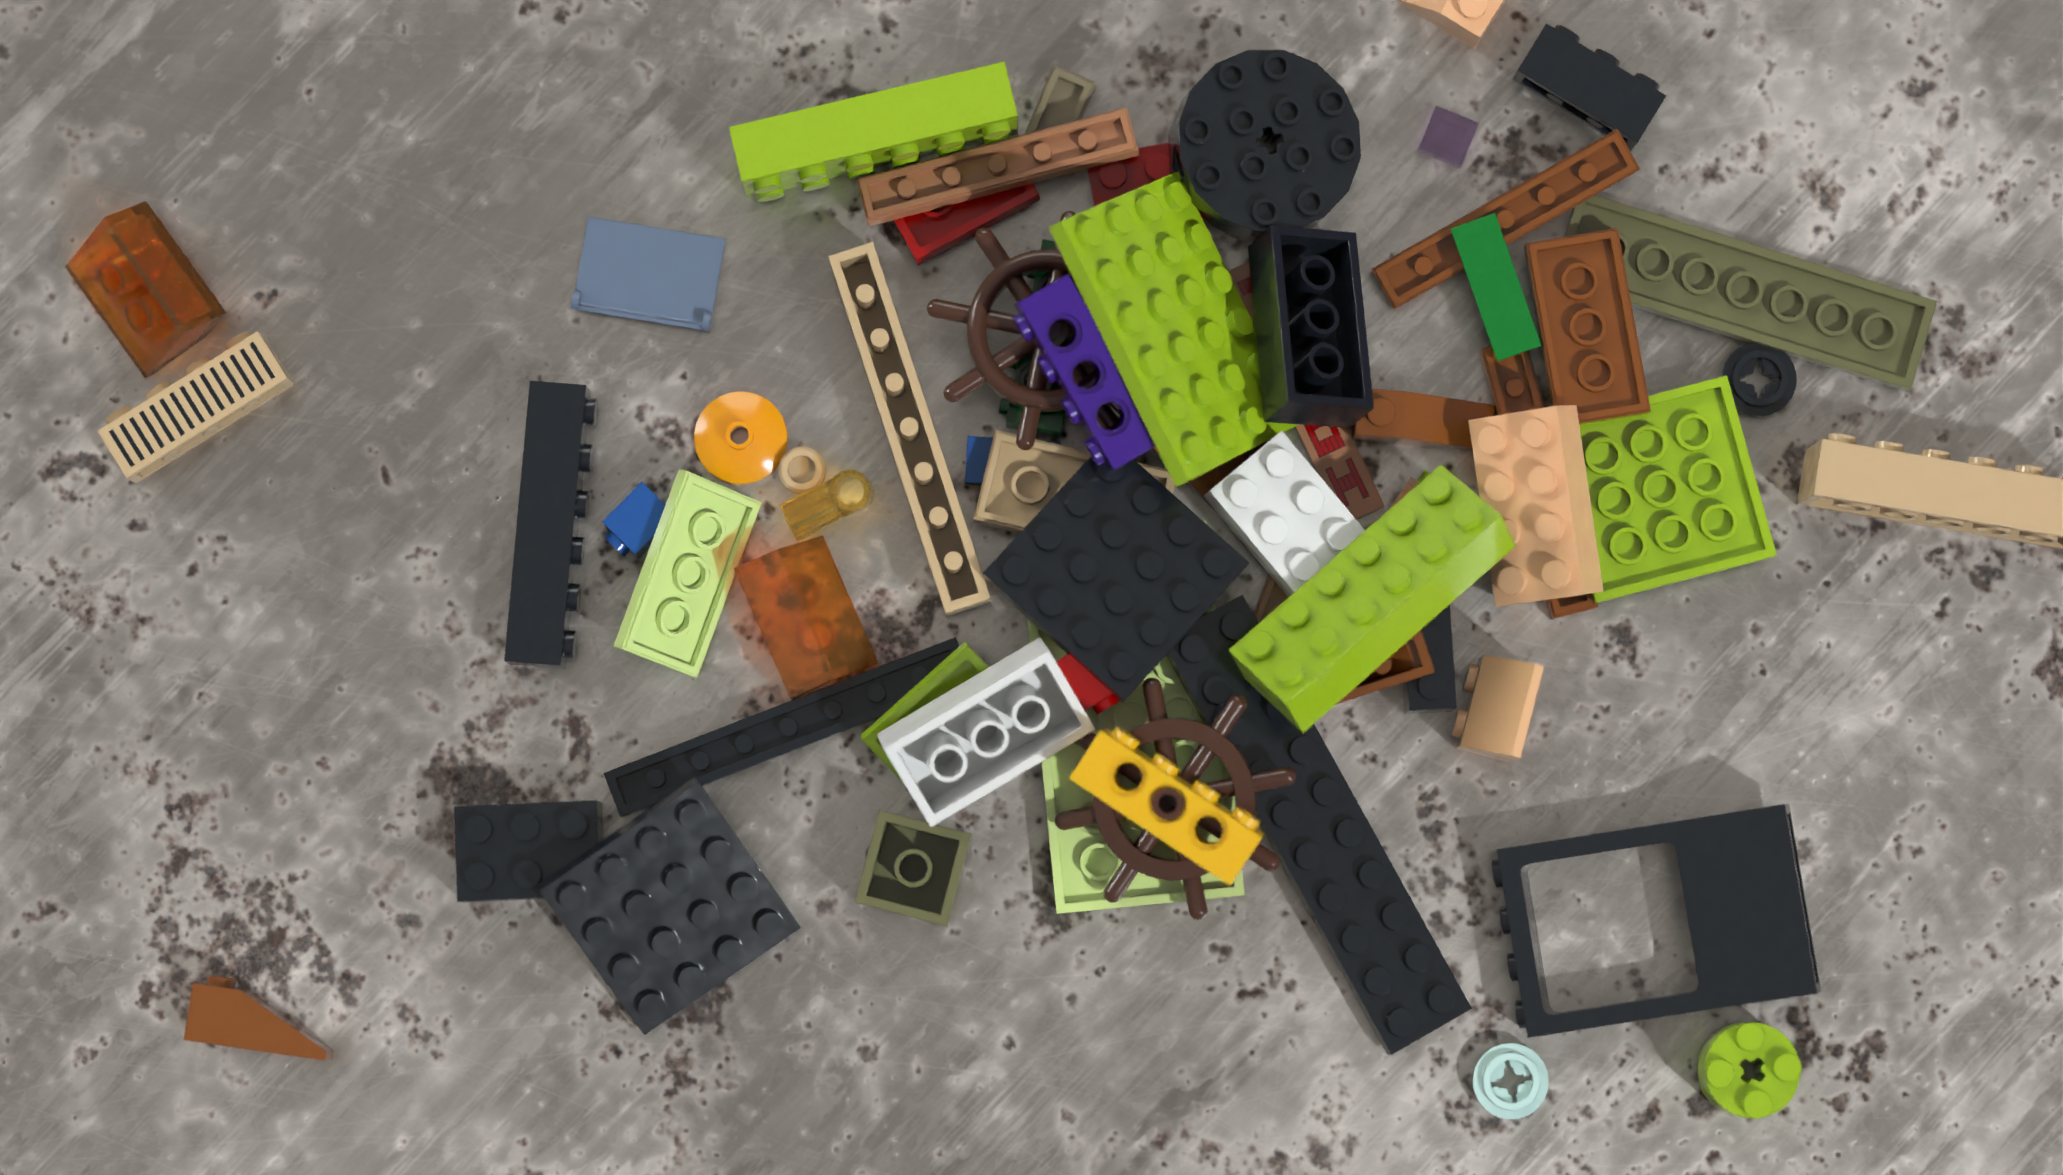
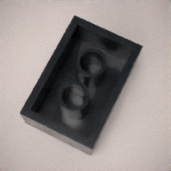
(516, 846)

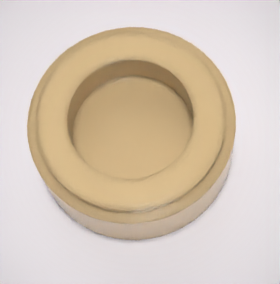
(801, 469)

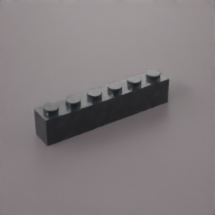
(548, 525)

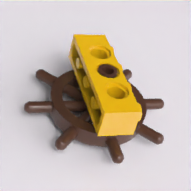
(1173, 802)

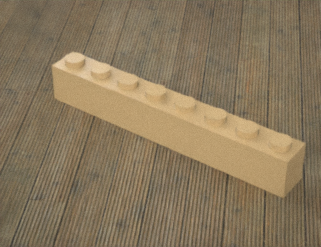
(909, 429)

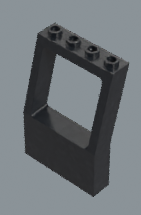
(1740, 908)

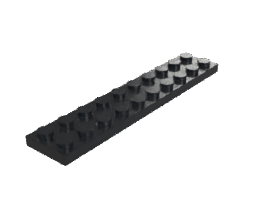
(1326, 845)

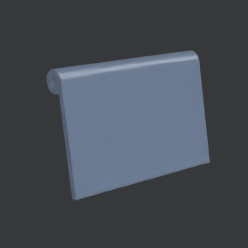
(648, 274)

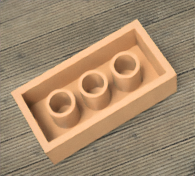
(1537, 480)

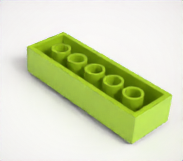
(874, 131)
(1372, 598)

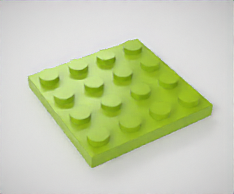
(1673, 492)

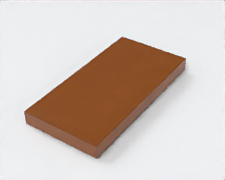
(1587, 325)

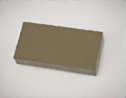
(1062, 100)

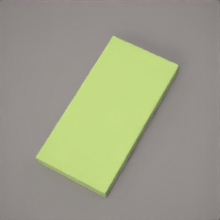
(687, 573)

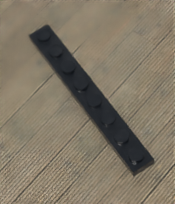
(772, 731)

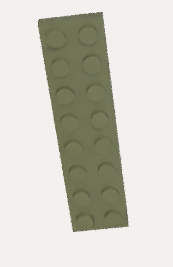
(1764, 295)

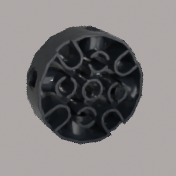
(1290, 108)

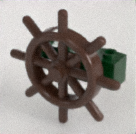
(1027, 407)

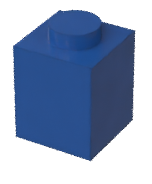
(634, 521)

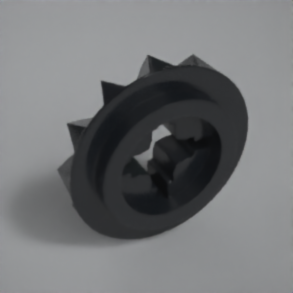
(1773, 365)

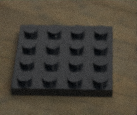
(1115, 572)
(669, 906)

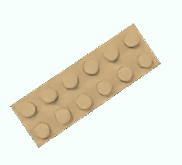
(1933, 490)

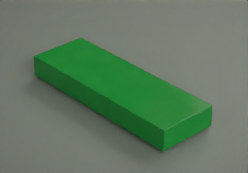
(1495, 287)

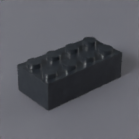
(1310, 327)

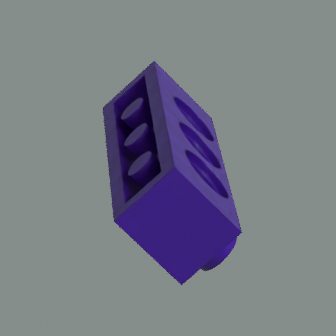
(1063, 302)

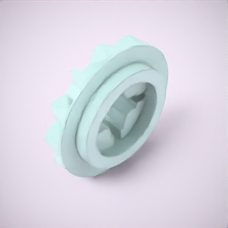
(1528, 1094)

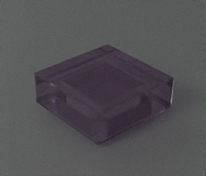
(1448, 137)

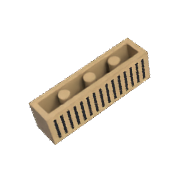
(195, 406)

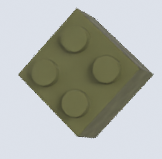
(913, 868)

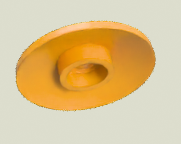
(745, 461)

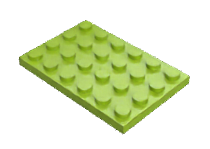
(1171, 324)

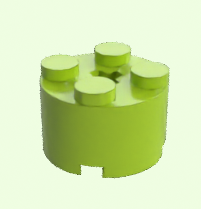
(1776, 1069)

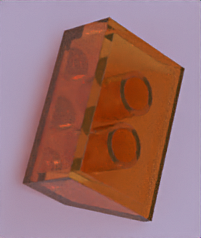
(144, 288)
(806, 616)

